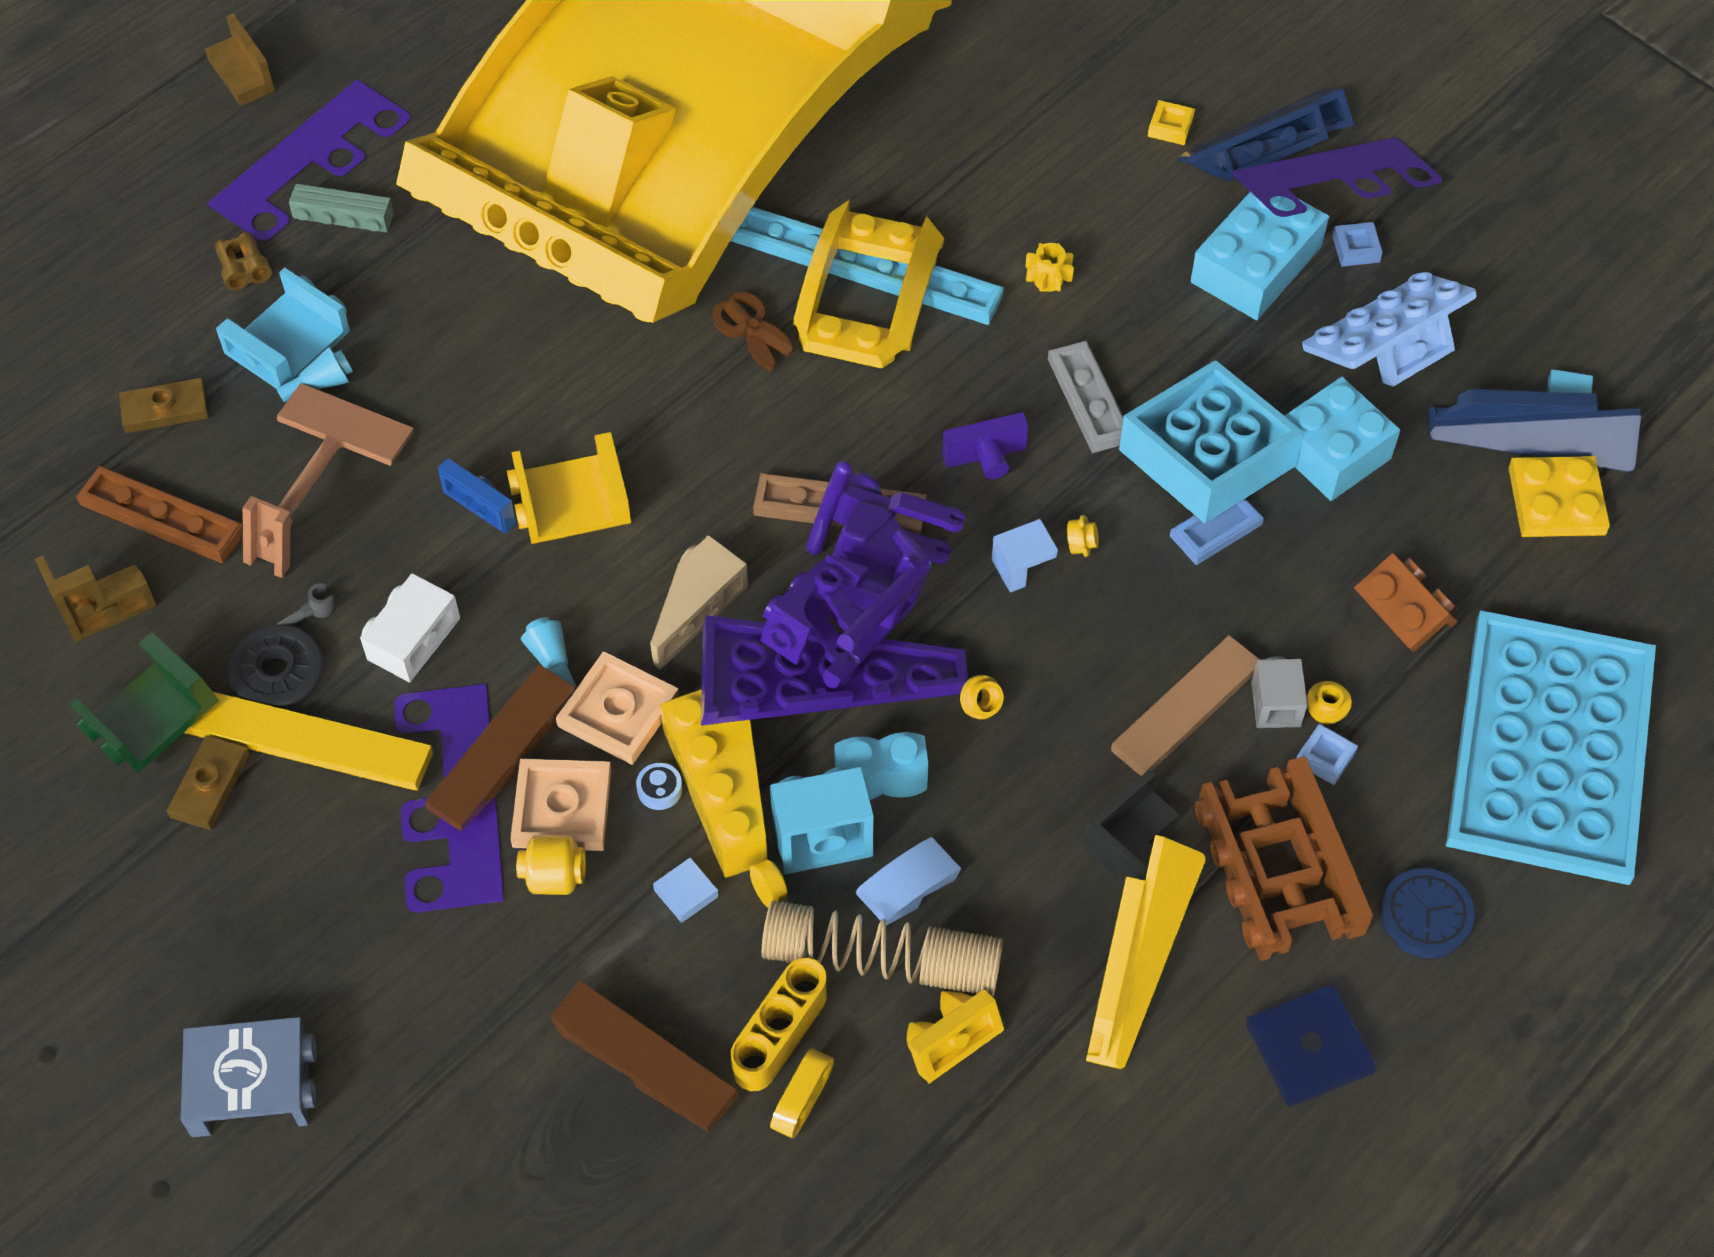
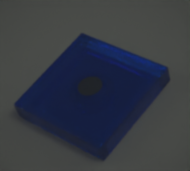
(1310, 1045)

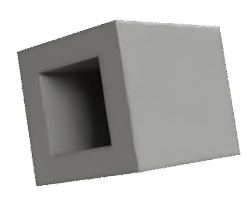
(1279, 692)

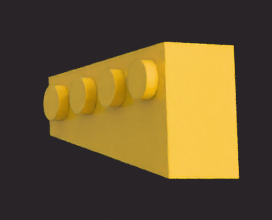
(721, 780)

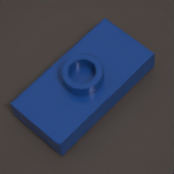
(477, 495)

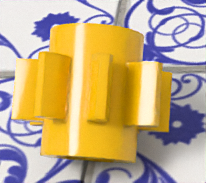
(1049, 267)

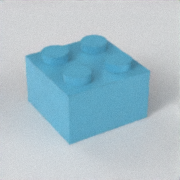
(1341, 438)
(822, 819)

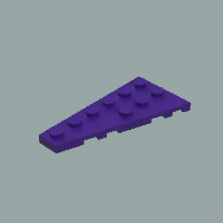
(753, 681)

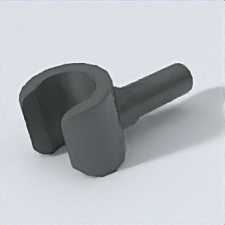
(315, 606)

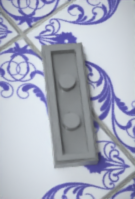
(1088, 395)

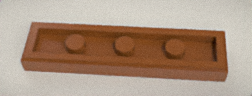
(161, 514)

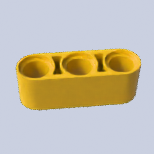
(777, 1045)

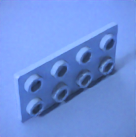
(1401, 327)

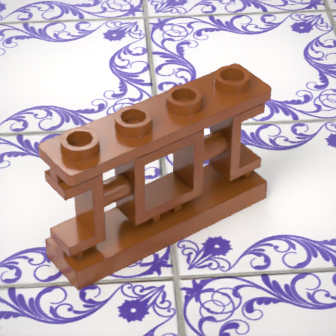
(1316, 847)

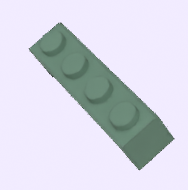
(341, 208)

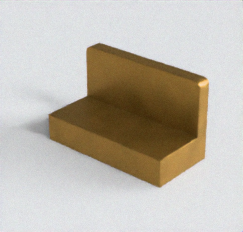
(241, 64)

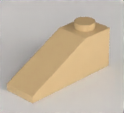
(702, 585)

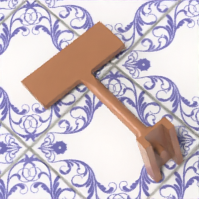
(340, 425)

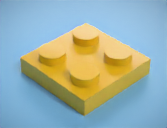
(1558, 496)

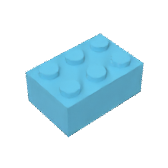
(1257, 253)

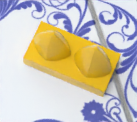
(965, 1027)

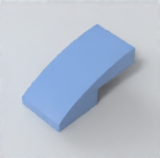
(907, 879)

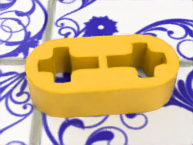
(802, 1093)

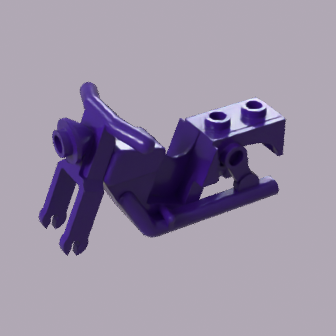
(867, 579)

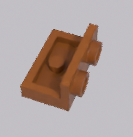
(1404, 602)

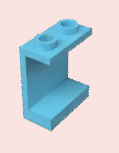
(288, 332)

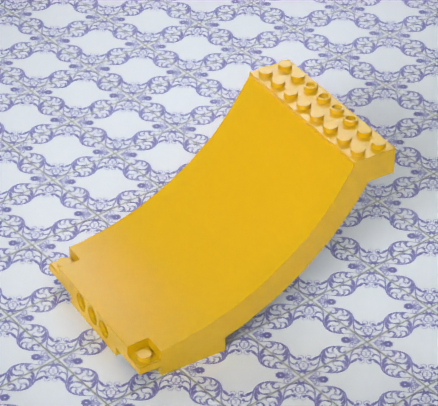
(643, 129)

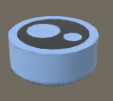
(659, 786)

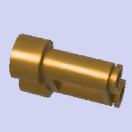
(246, 270)

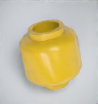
(552, 865)

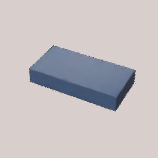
(1204, 540)

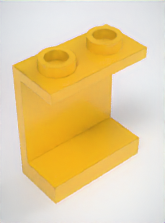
(571, 494)

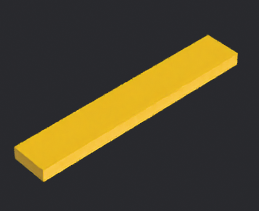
(315, 741)

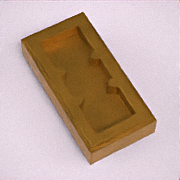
(163, 405)
(208, 782)

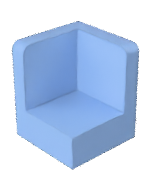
(1021, 549)

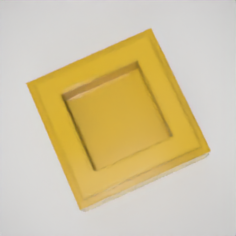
(1171, 122)

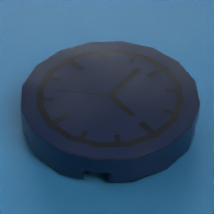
(1427, 912)

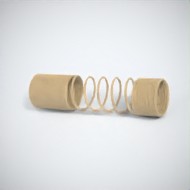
(946, 959)

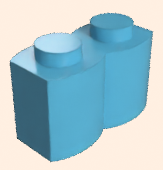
(889, 765)

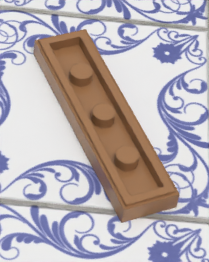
(800, 500)
(1185, 706)

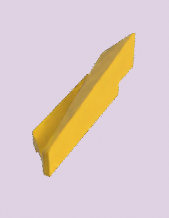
(1140, 946)

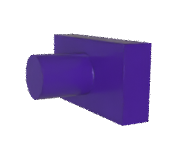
(986, 443)

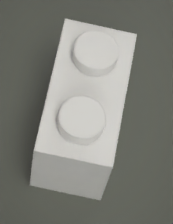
(410, 627)

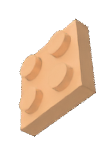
(616, 707)
(562, 801)

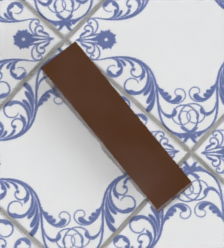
(498, 750)
(643, 1056)

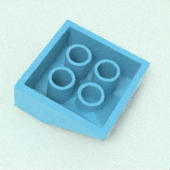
(1210, 441)

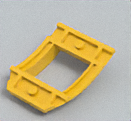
(877, 238)

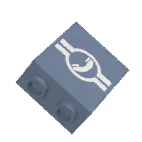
(246, 1072)

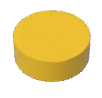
(768, 882)

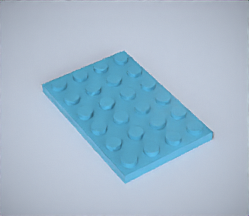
(1553, 748)

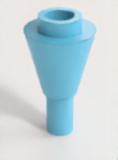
(324, 372)
(547, 644)

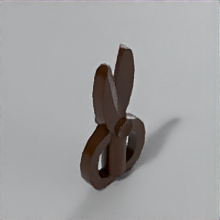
(757, 331)

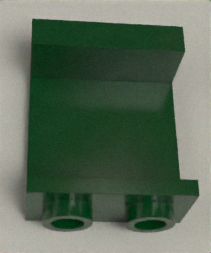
(149, 710)

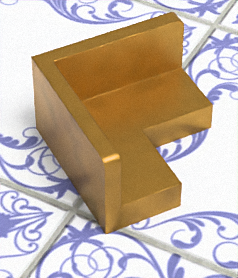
(97, 605)

